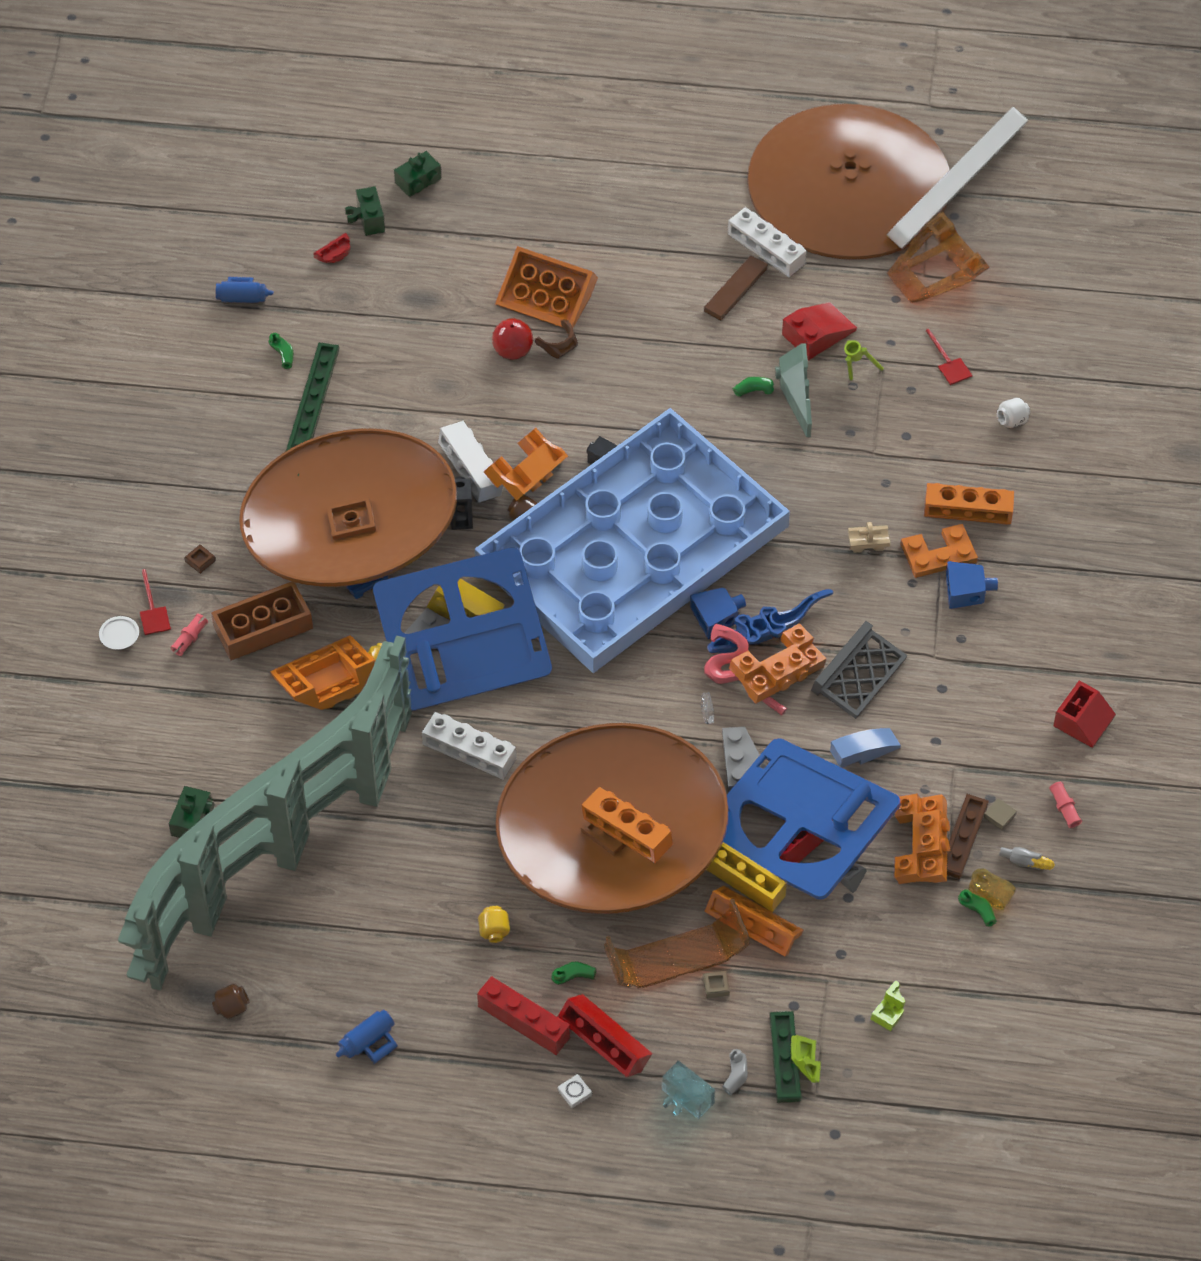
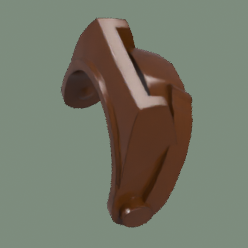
(559, 349)

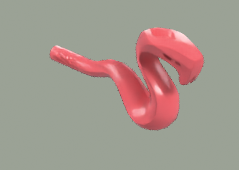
(713, 666)

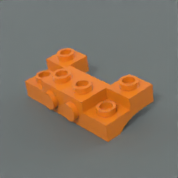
(527, 475)
(781, 669)
(930, 839)

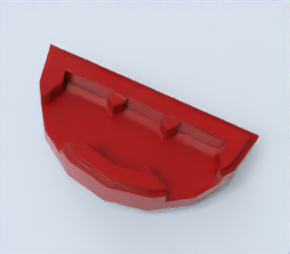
(334, 251)

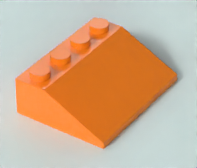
(546, 288)

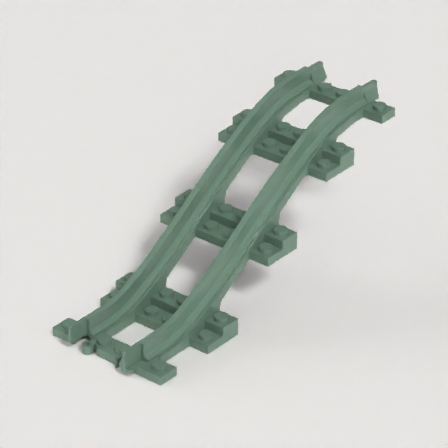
(193, 872)

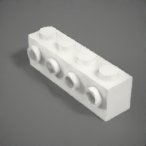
(767, 242)
(468, 459)
(469, 745)

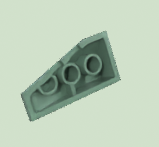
(795, 385)

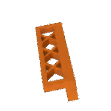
(760, 923)

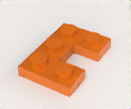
(929, 562)

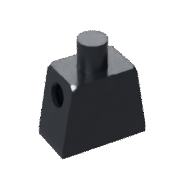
(464, 519)

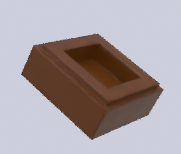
(200, 559)

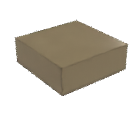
(1000, 814)
(716, 984)

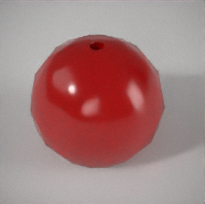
(512, 339)

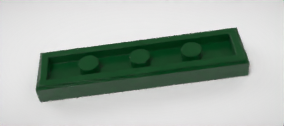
(785, 1070)

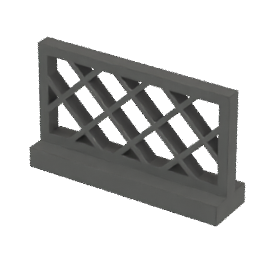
(845, 657)

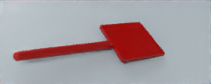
(953, 370)
(155, 619)

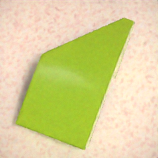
(890, 1009)
(803, 1055)

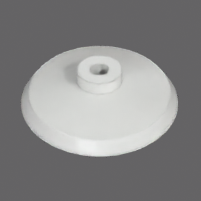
(119, 632)

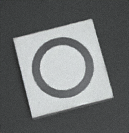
(574, 1091)

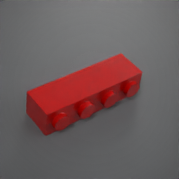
(523, 1015)
(605, 1035)

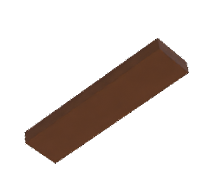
(735, 287)
(965, 834)

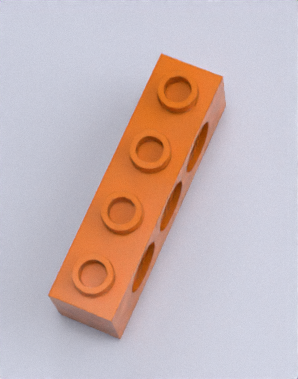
(969, 503)
(627, 824)

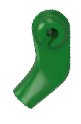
(283, 348)
(754, 384)
(979, 905)
(573, 970)

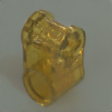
(992, 888)

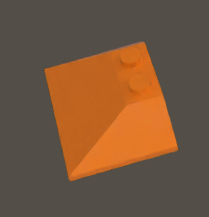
(327, 674)

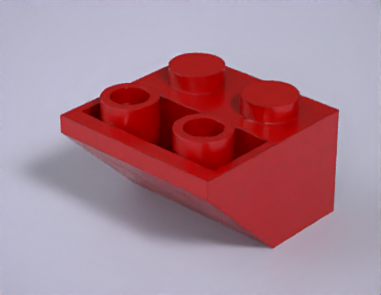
(1084, 714)

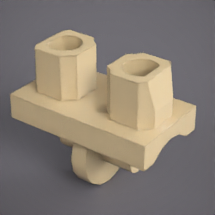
(868, 537)

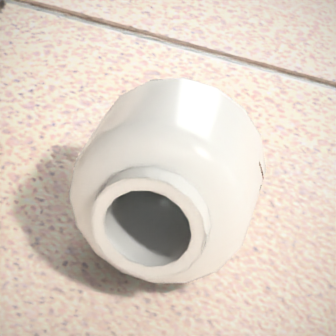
(1013, 413)

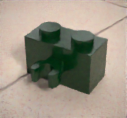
(417, 173)
(367, 210)
(190, 809)

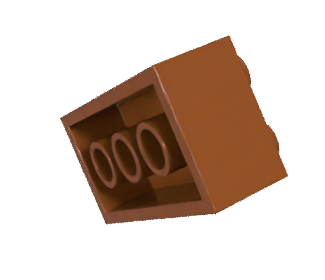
(262, 620)

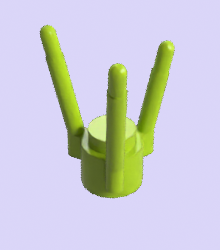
(855, 353)

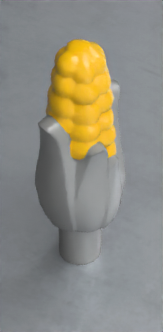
(1026, 858)

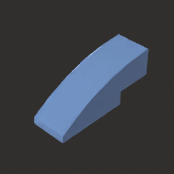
(863, 746)

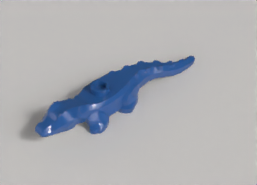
(767, 624)

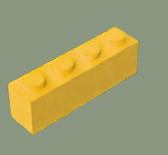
(748, 877)

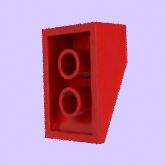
(816, 326)

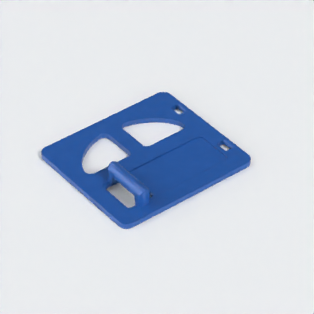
(474, 651)
(808, 797)

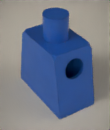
(967, 584)
(715, 608)

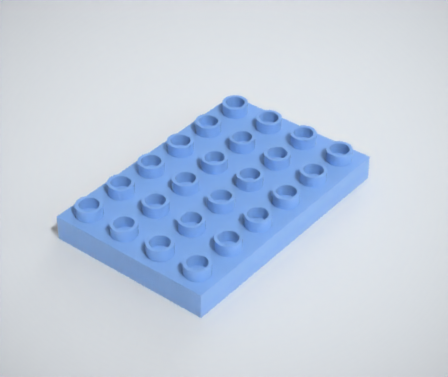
(637, 537)

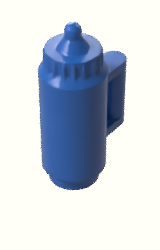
(242, 290)
(366, 1034)

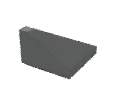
(853, 877)

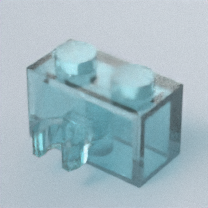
(687, 1090)

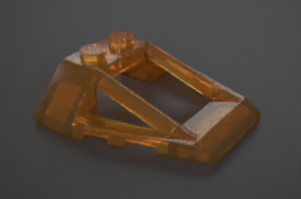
(950, 242)

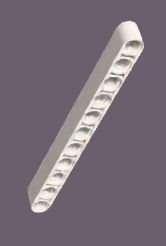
(957, 177)

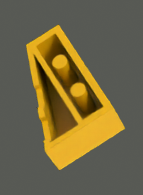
(473, 600)

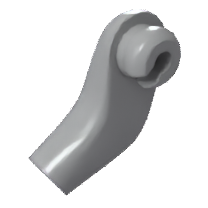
(738, 1072)

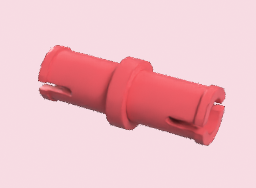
(189, 634)
(1065, 804)

